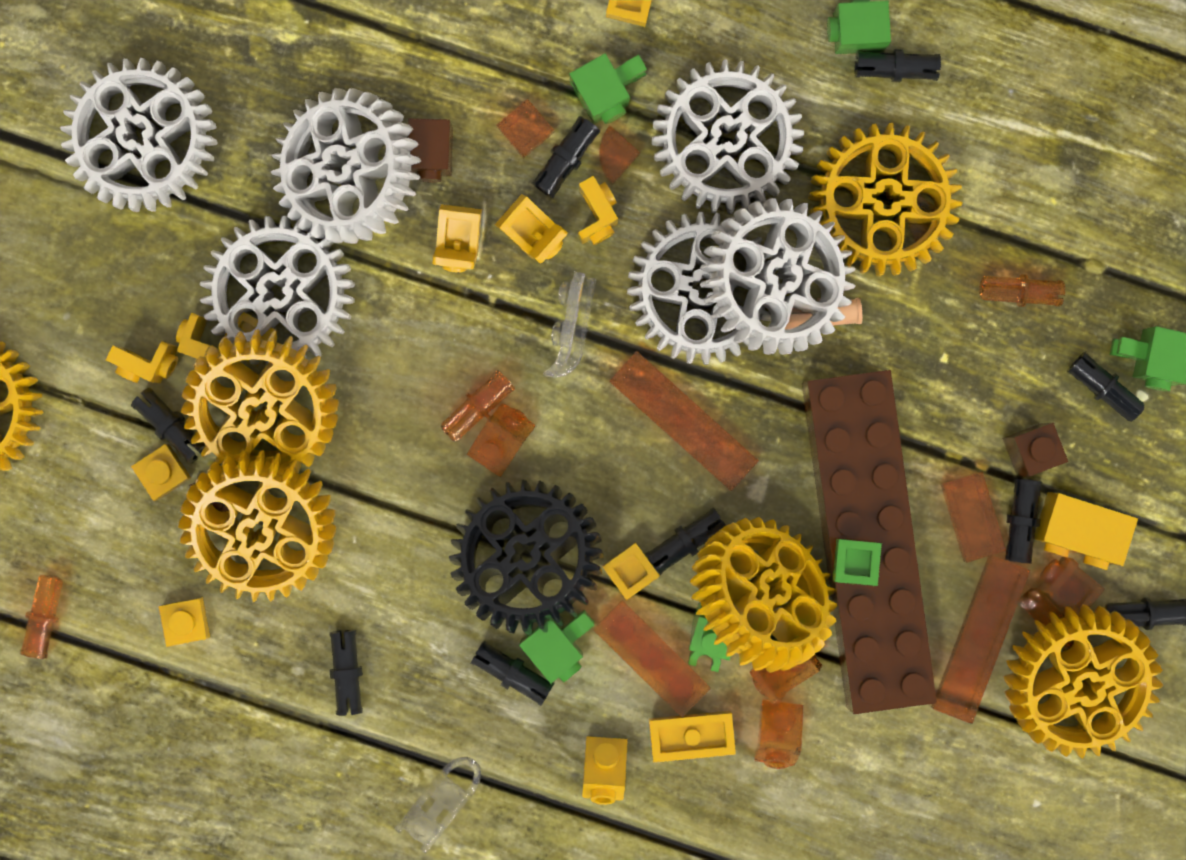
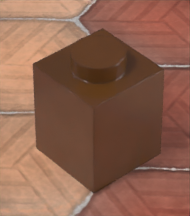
(434, 148)
(1035, 449)

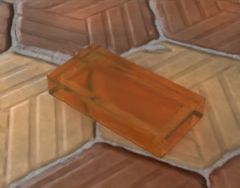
(973, 517)

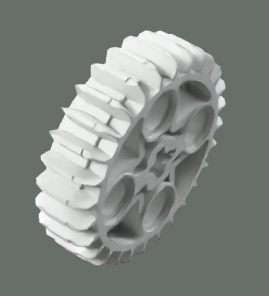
(703, 88)
(122, 129)
(352, 168)
(791, 268)
(293, 282)
(682, 285)

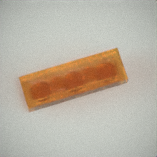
(652, 658)

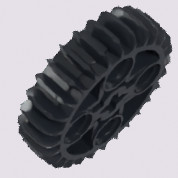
(512, 566)

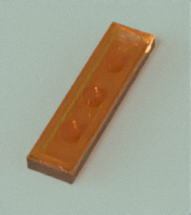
(683, 421)
(980, 639)

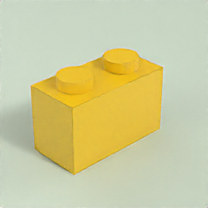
(1085, 529)

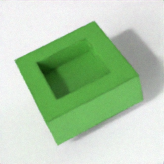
(857, 562)

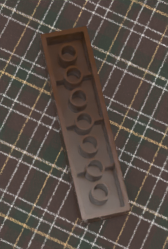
(867, 499)

